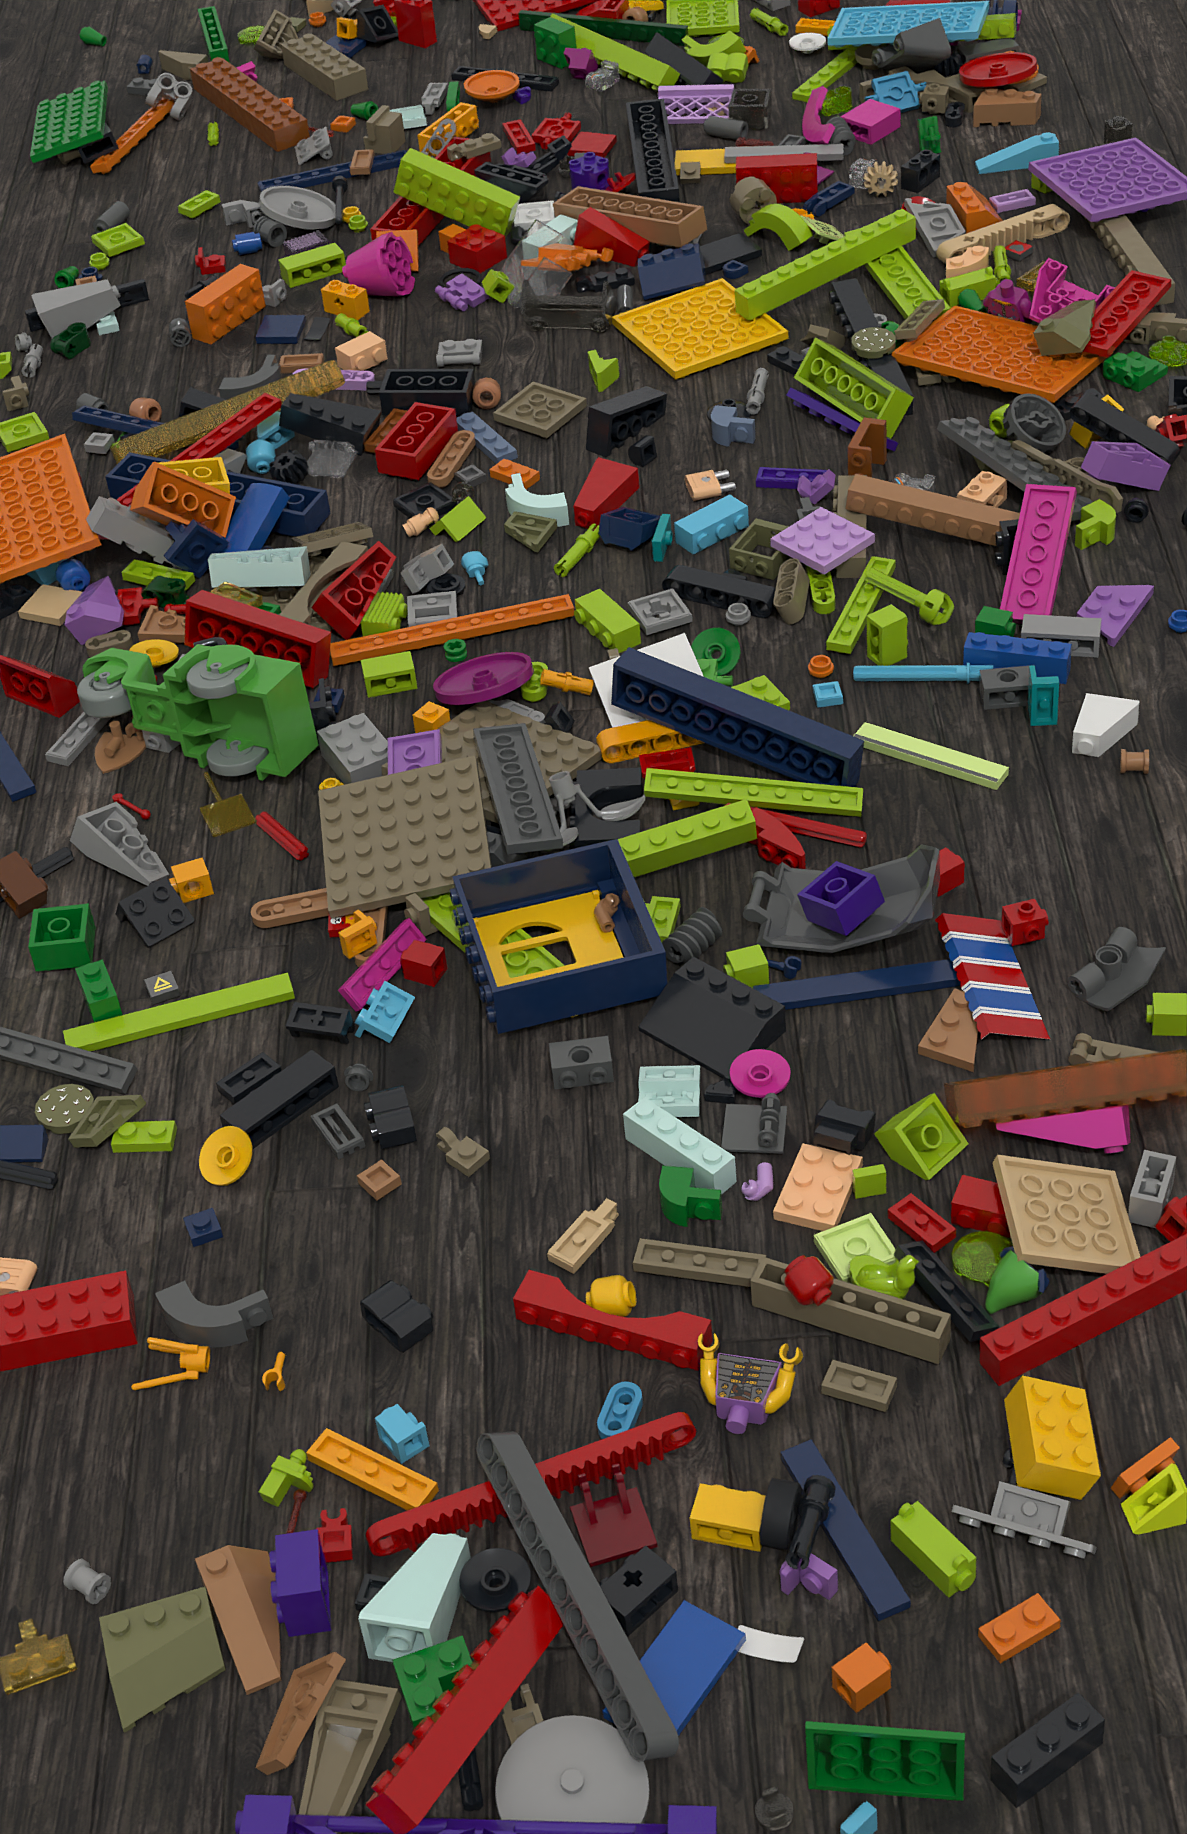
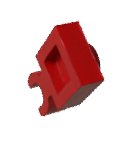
(336, 1537)

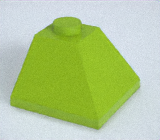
(922, 1137)

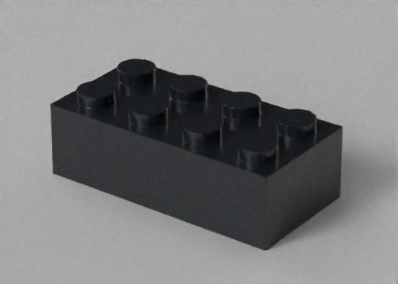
(429, 386)

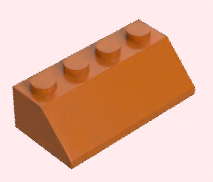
(175, 497)

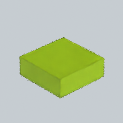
(869, 1181)

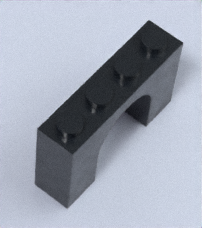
(603, 789)

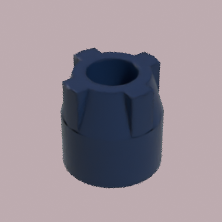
(144, 64)

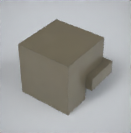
(384, 131)

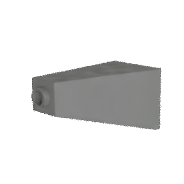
(76, 304)

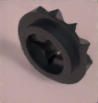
(446, 583)

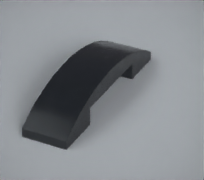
(558, 150)

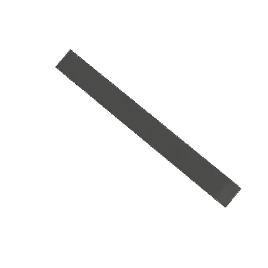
(578, 1598)

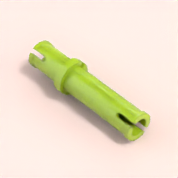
(772, 23)
(1002, 269)
(583, 545)

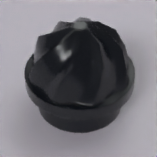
(1136, 510)

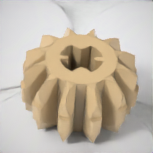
(880, 172)

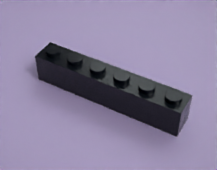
(690, 70)

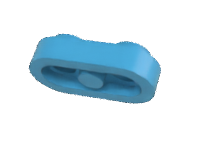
(617, 1415)

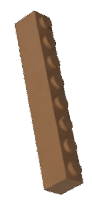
(926, 509)

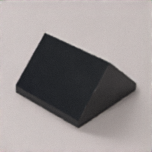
(375, 25)

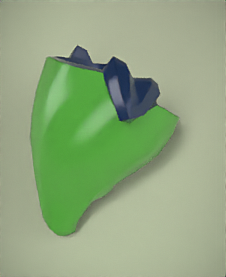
(1014, 1282)

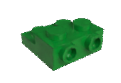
(1133, 370)

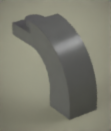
(267, 374)
(210, 1324)

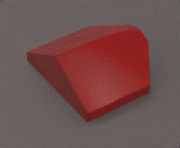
(673, 760)

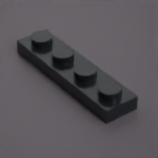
(948, 1291)

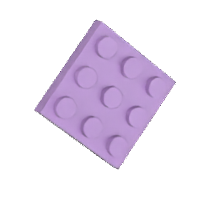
(822, 540)

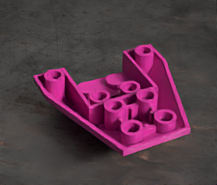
(1055, 293)

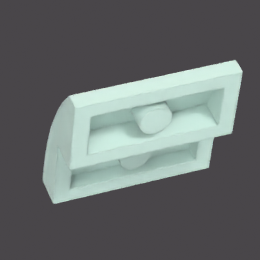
(412, 116)
(672, 1088)

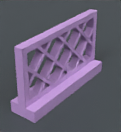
(691, 96)

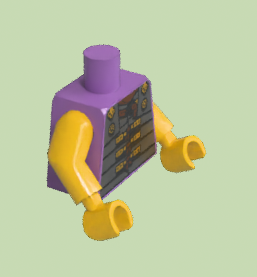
(746, 1387)

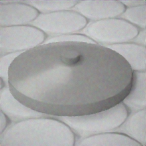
(297, 207)
(572, 1773)

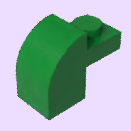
(683, 1201)

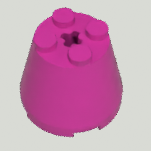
(381, 267)

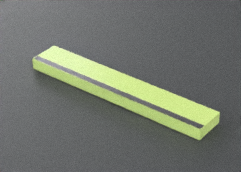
(932, 756)

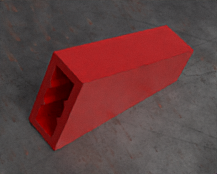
(598, 231)
(604, 490)

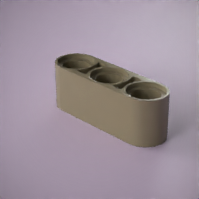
(791, 591)

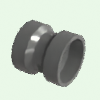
(182, 328)

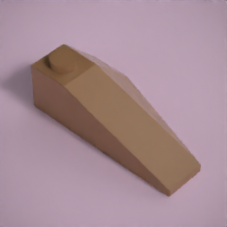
(242, 1602)

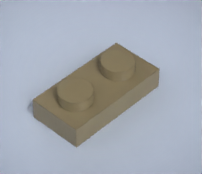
(859, 1385)

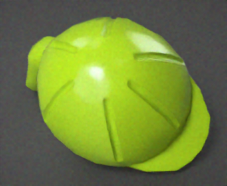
(881, 1277)

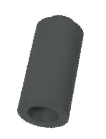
(725, 128)
(112, 217)

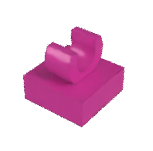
(248, 69)

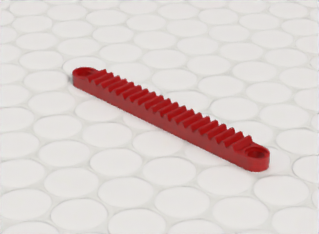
(558, 1473)

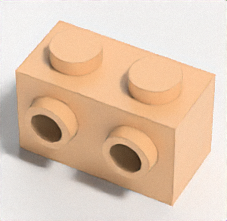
(361, 352)
(985, 489)

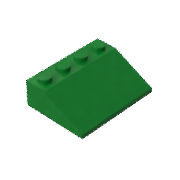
(885, 1760)

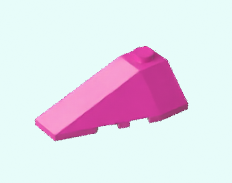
(1089, 1128)

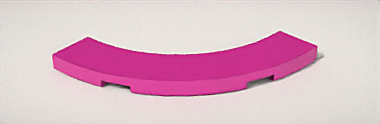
(811, 125)

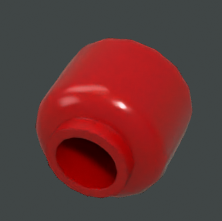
(808, 1280)

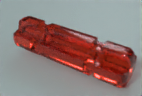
(742, 142)

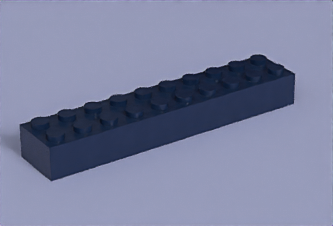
(301, 515)
(735, 721)

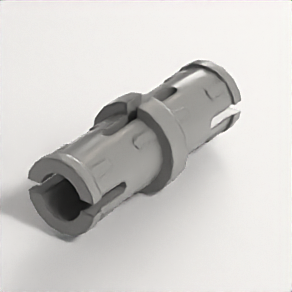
(32, 360)

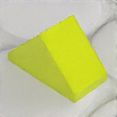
(1158, 1503)

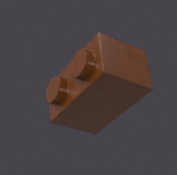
(20, 885)

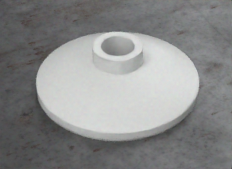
(807, 42)

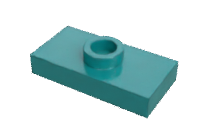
(662, 537)

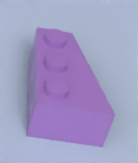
(1125, 464)

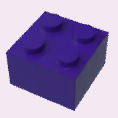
(841, 898)
(301, 1583)

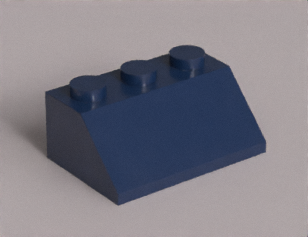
(671, 271)

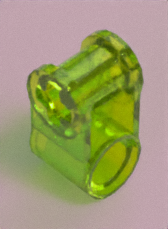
(837, 101)

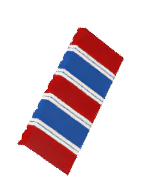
(990, 976)

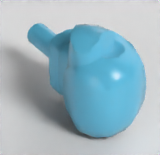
(475, 565)

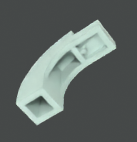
(548, 506)

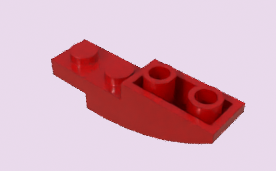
(776, 841)

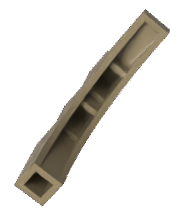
(957, 90)

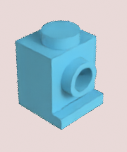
(401, 1433)

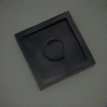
(422, 498)

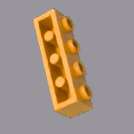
(466, 122)

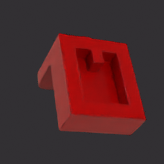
(210, 264)

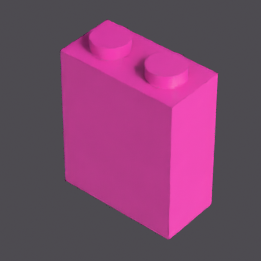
(872, 121)

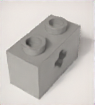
(1151, 1188)

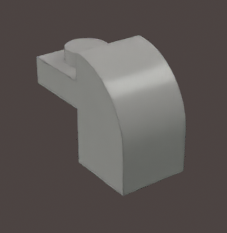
(426, 567)

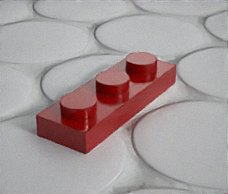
(519, 136)

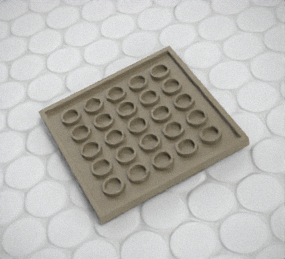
(553, 748)
(402, 835)

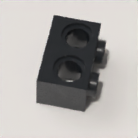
(920, 171)

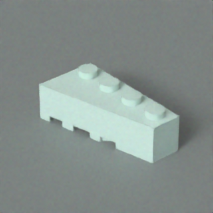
(261, 567)

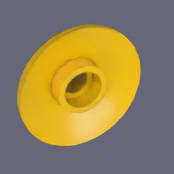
(158, 650)
(225, 1155)

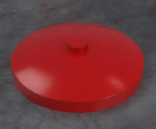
(998, 69)

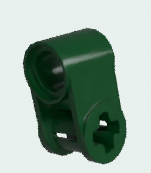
(71, 341)
(166, 590)

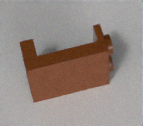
(867, 447)

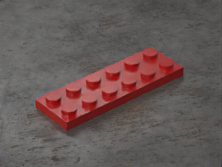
(1124, 310)

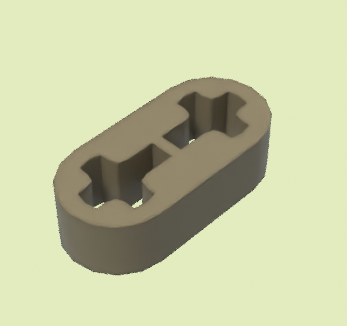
(117, 639)

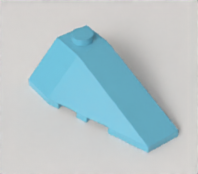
(1020, 154)

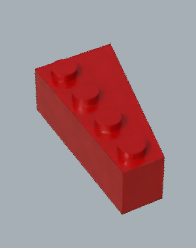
(352, 592)

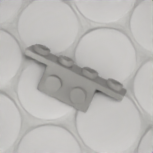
(1027, 1513)

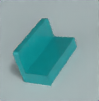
(1042, 699)

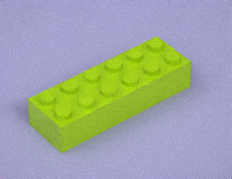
(455, 193)
(852, 386)

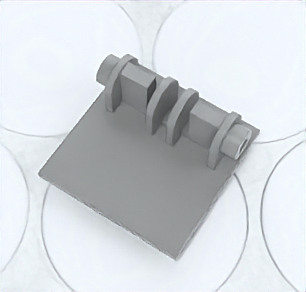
(317, 143)

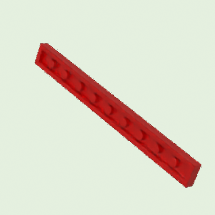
(224, 434)

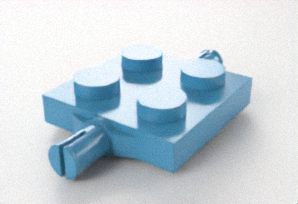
(897, 91)

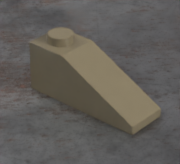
(180, 63)

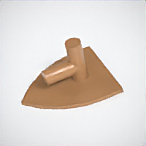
(117, 749)

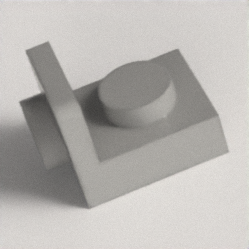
(274, 293)

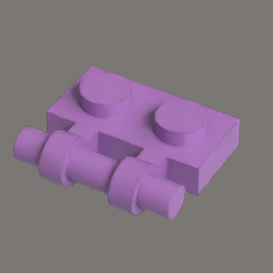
(461, 292)

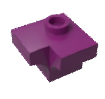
(580, 62)

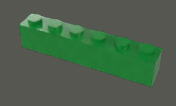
(212, 33)

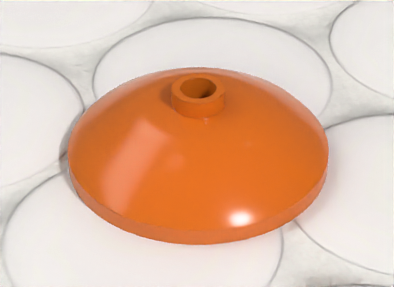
(491, 85)

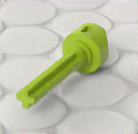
(928, 604)

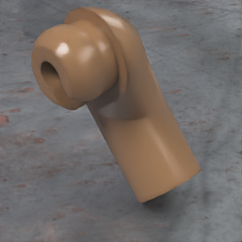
(605, 910)

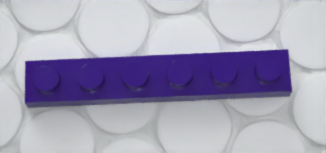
(831, 415)

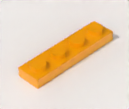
(371, 1470)

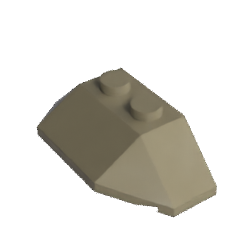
(276, 32)

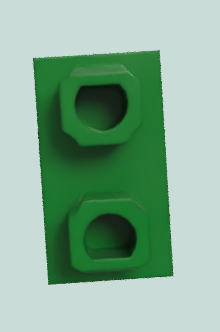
(929, 134)

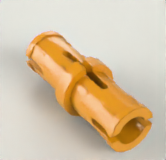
(566, 682)

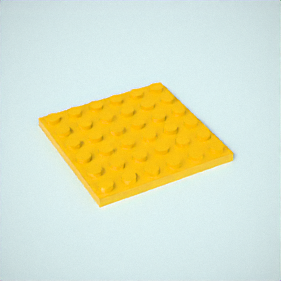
(697, 329)

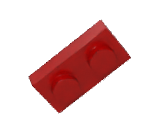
(921, 1222)

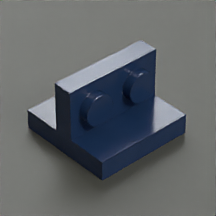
(193, 546)

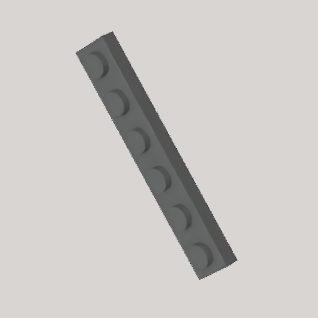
(66, 1061)

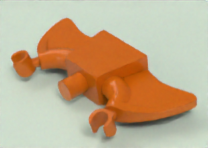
(568, 256)

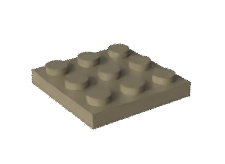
(540, 409)
(331, 538)

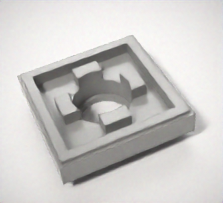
(669, 607)

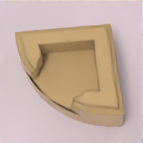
(487, 31)

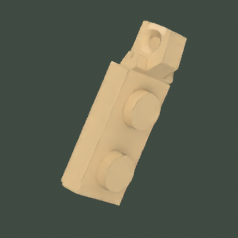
(583, 1237)

